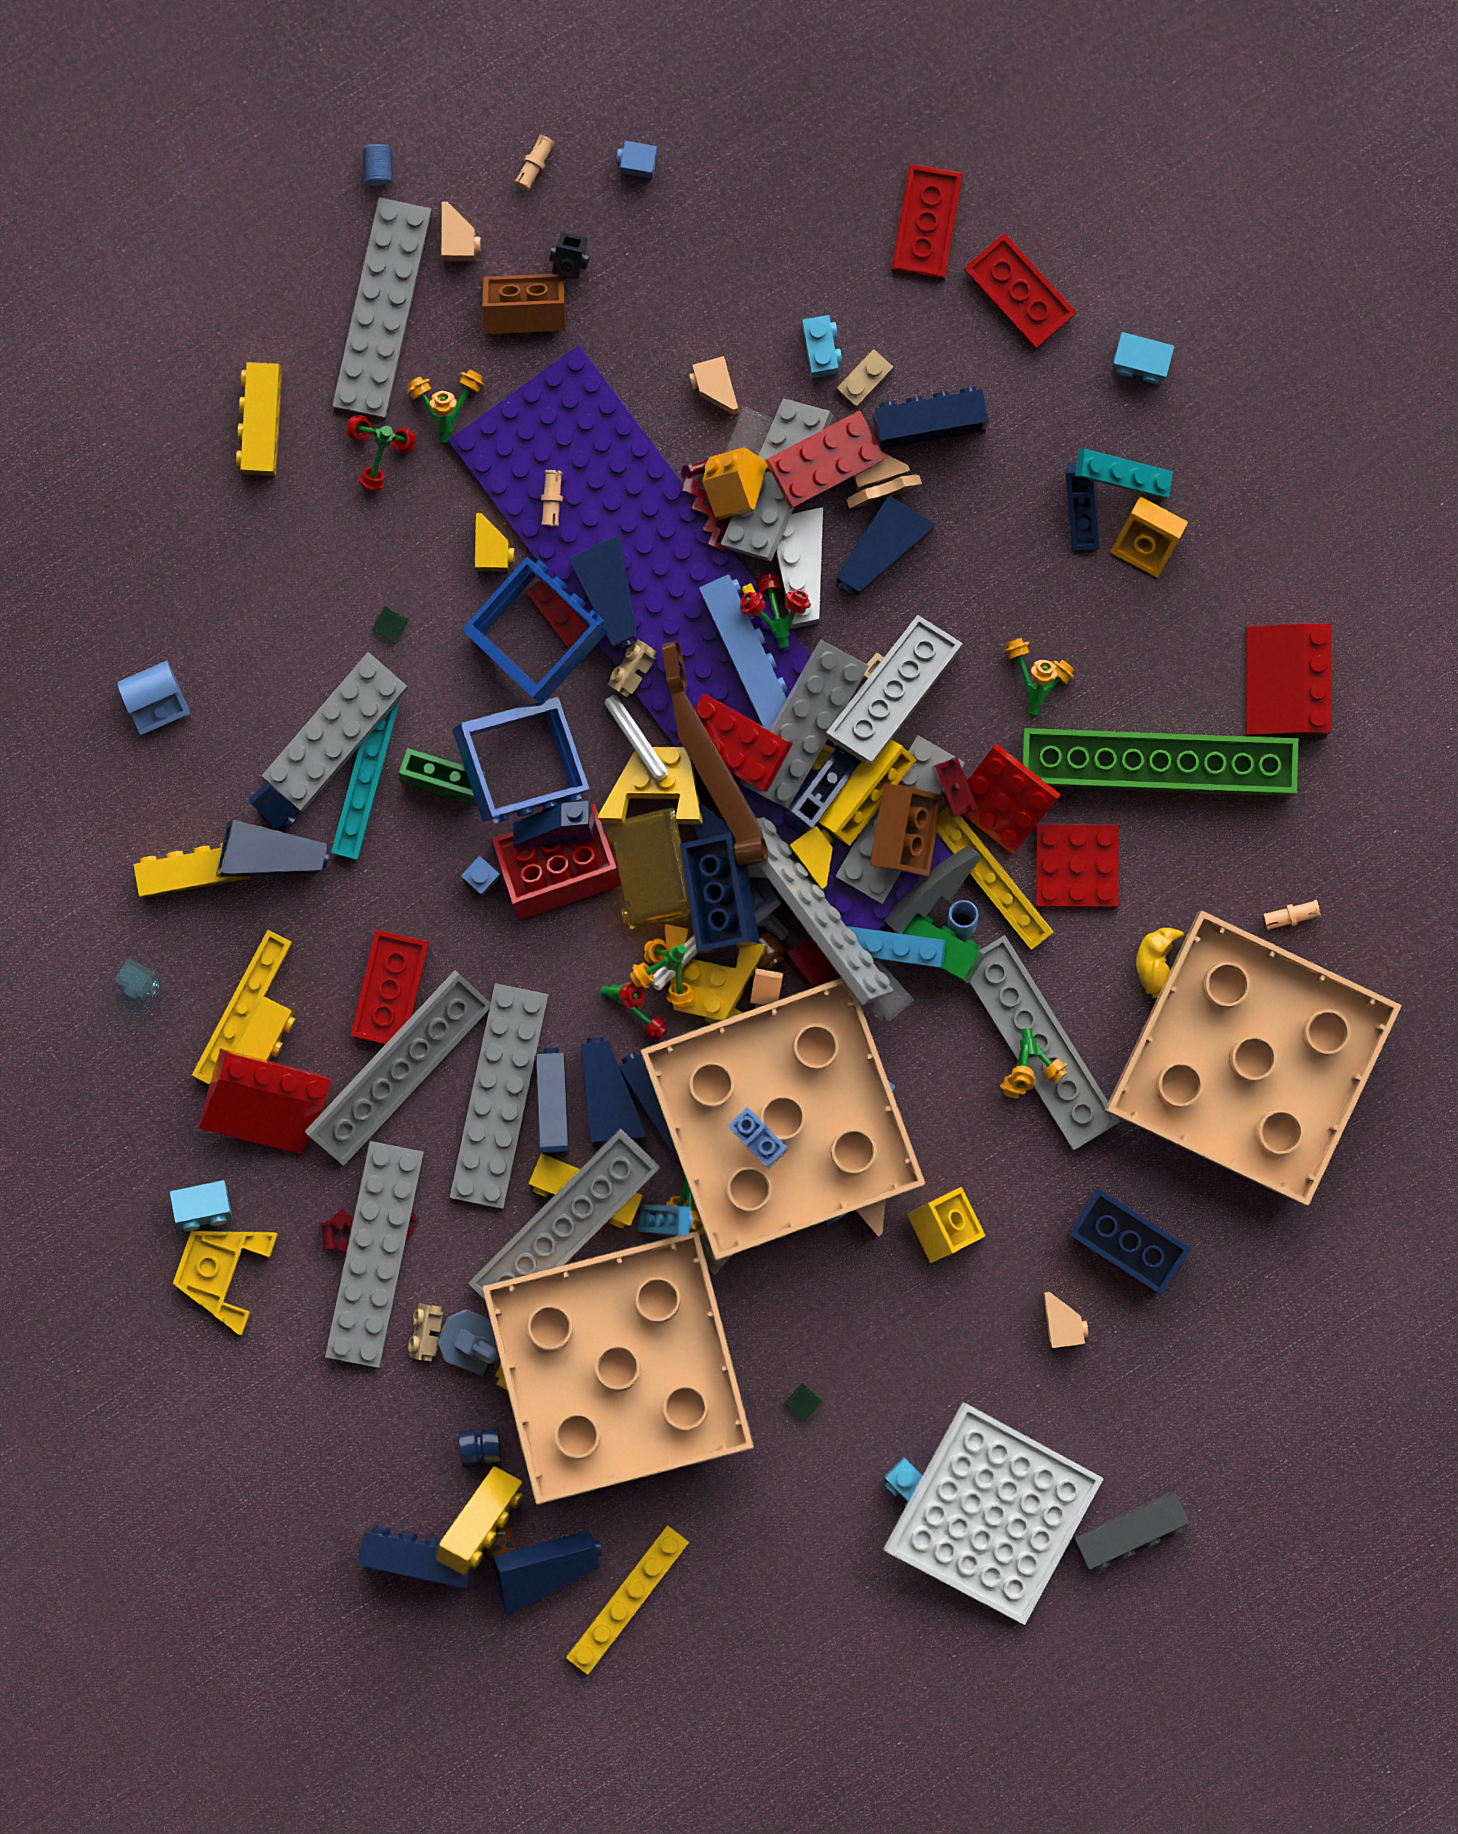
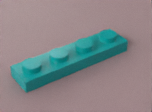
(1123, 473)

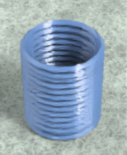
(377, 165)
(968, 909)

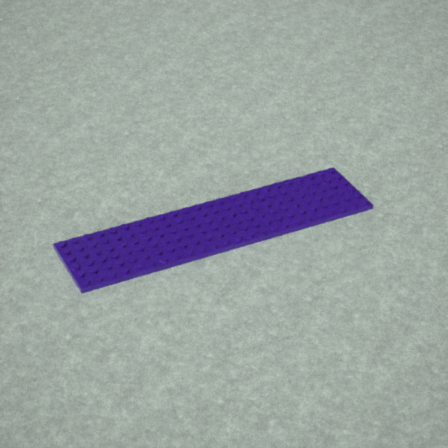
(625, 487)

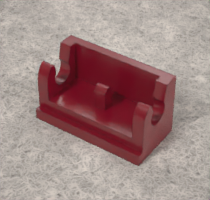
(954, 787)
(811, 964)

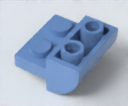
(153, 697)

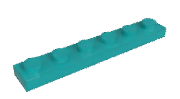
(363, 789)

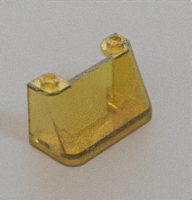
(650, 869)

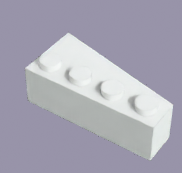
(801, 561)

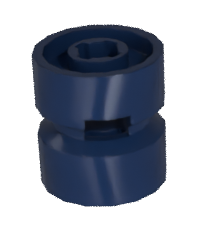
(480, 1447)

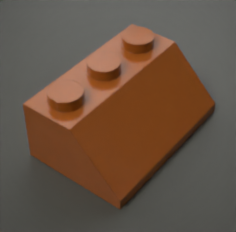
(524, 304)
(906, 829)

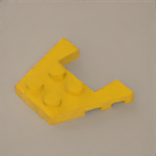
(639, 783)
(713, 985)
(210, 1266)

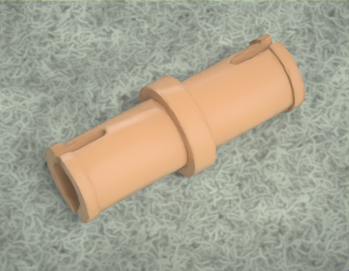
(534, 162)
(551, 498)
(1292, 915)

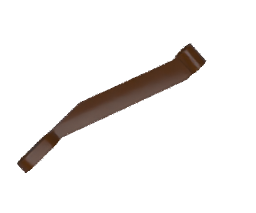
(748, 834)

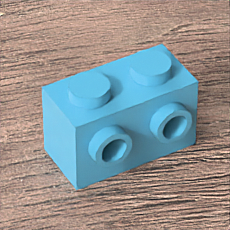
(820, 346)
(1142, 358)
(201, 1206)
(903, 1479)

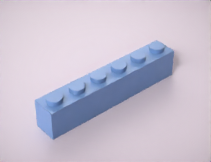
(745, 649)

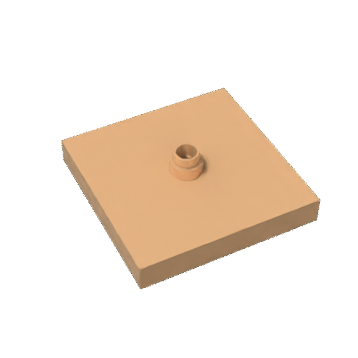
(1253, 1058)
(817, 1087)
(617, 1367)

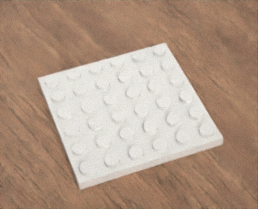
(993, 1513)

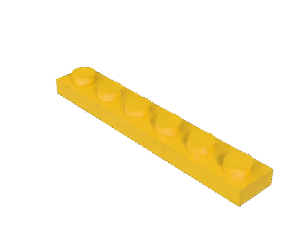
(995, 881)
(244, 1001)
(627, 1599)

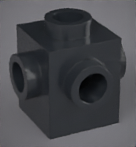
(569, 256)

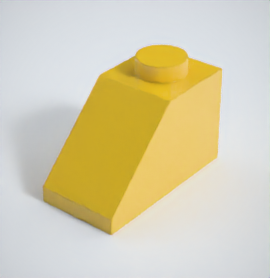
(491, 547)
(815, 853)

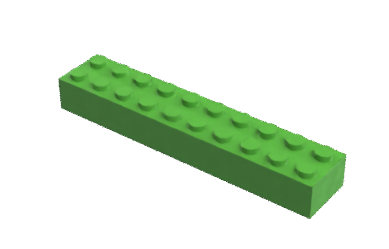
(1162, 761)

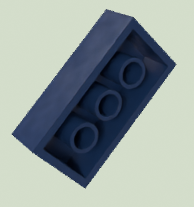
(930, 418)
(718, 895)
(1128, 1241)
(408, 1556)

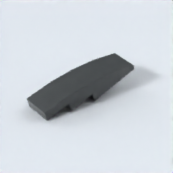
(942, 881)

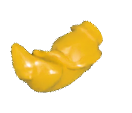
(1152, 959)

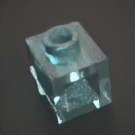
(137, 980)

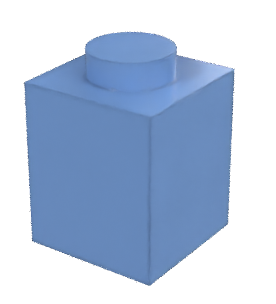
(637, 159)
(481, 876)

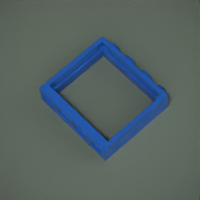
(500, 602)
(564, 744)

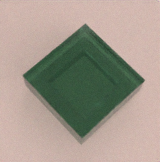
(390, 624)
(803, 1401)

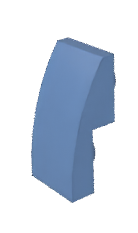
(757, 1137)

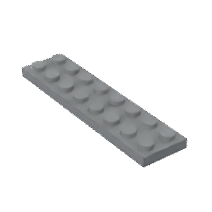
(382, 308)
(821, 919)
(1018, 1004)
(398, 1068)
(499, 1096)
(572, 1213)
(374, 1254)

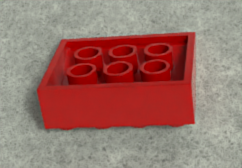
(1289, 680)
(556, 874)
(263, 1101)

